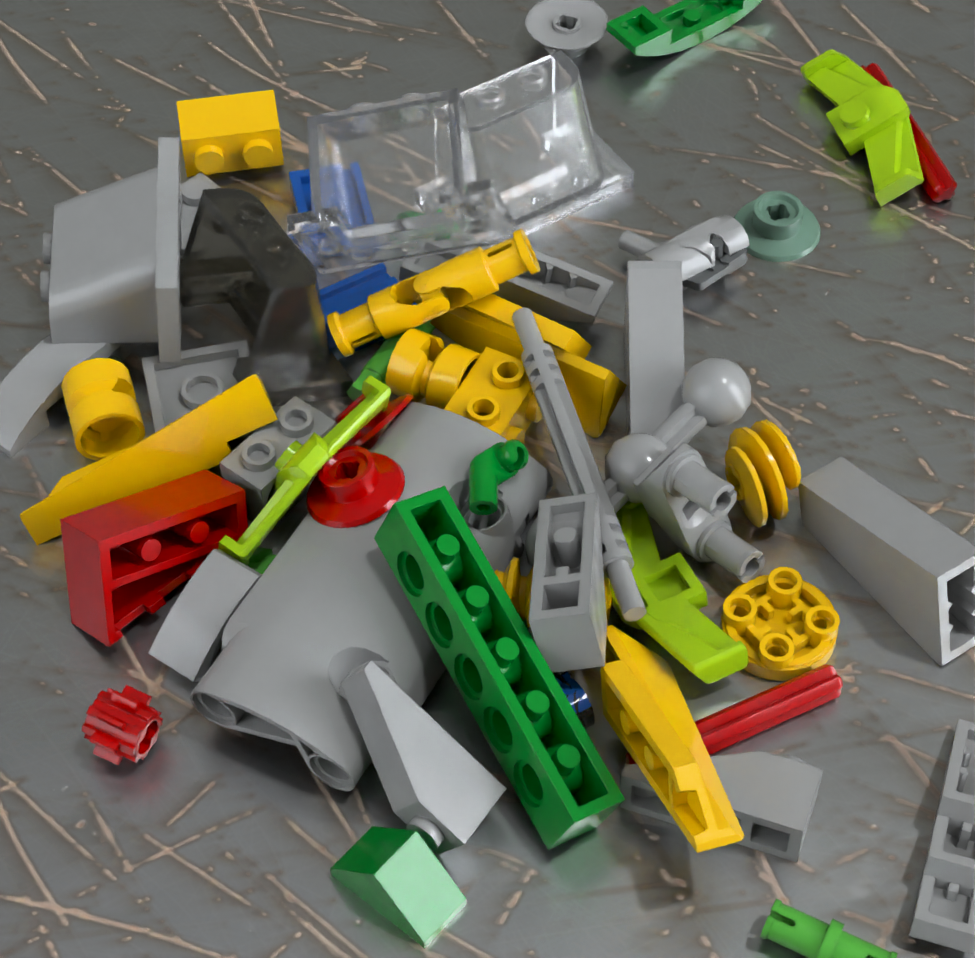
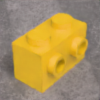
(230, 133)
(497, 395)

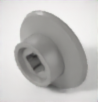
(566, 25)

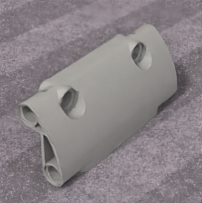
(337, 605)

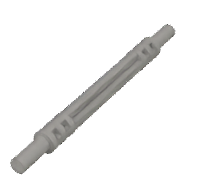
(577, 458)

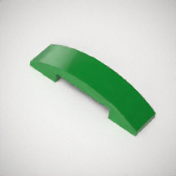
(677, 26)

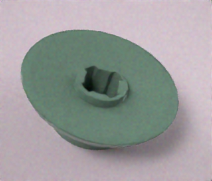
(779, 227)

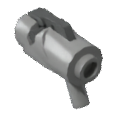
(705, 250)

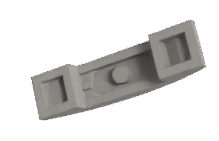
(37, 383)

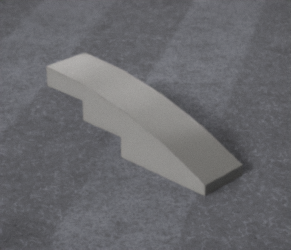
(555, 292)
(947, 885)

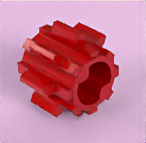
(122, 725)

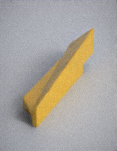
(490, 324)
(177, 450)
(663, 740)

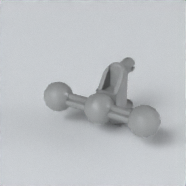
(673, 478)

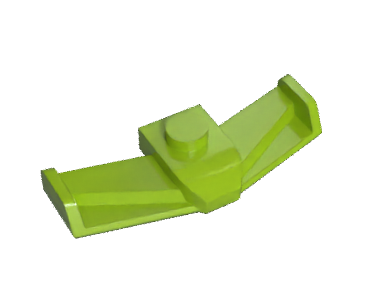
(871, 119)
(301, 464)
(673, 604)

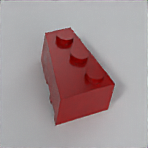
(143, 547)

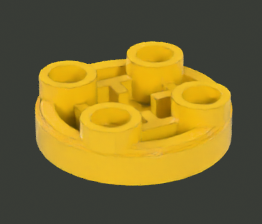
(782, 624)

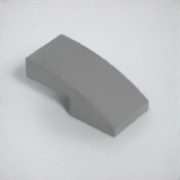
(198, 617)

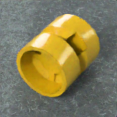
(427, 368)
(102, 408)

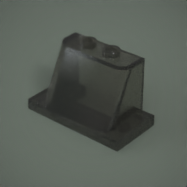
(251, 263)

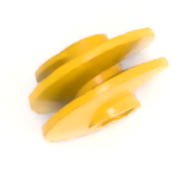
(760, 467)

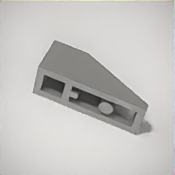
(568, 584)
(422, 768)
(767, 792)

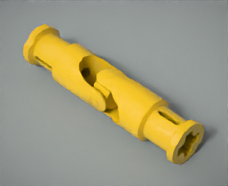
(467, 276)

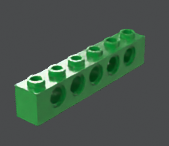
(497, 667)

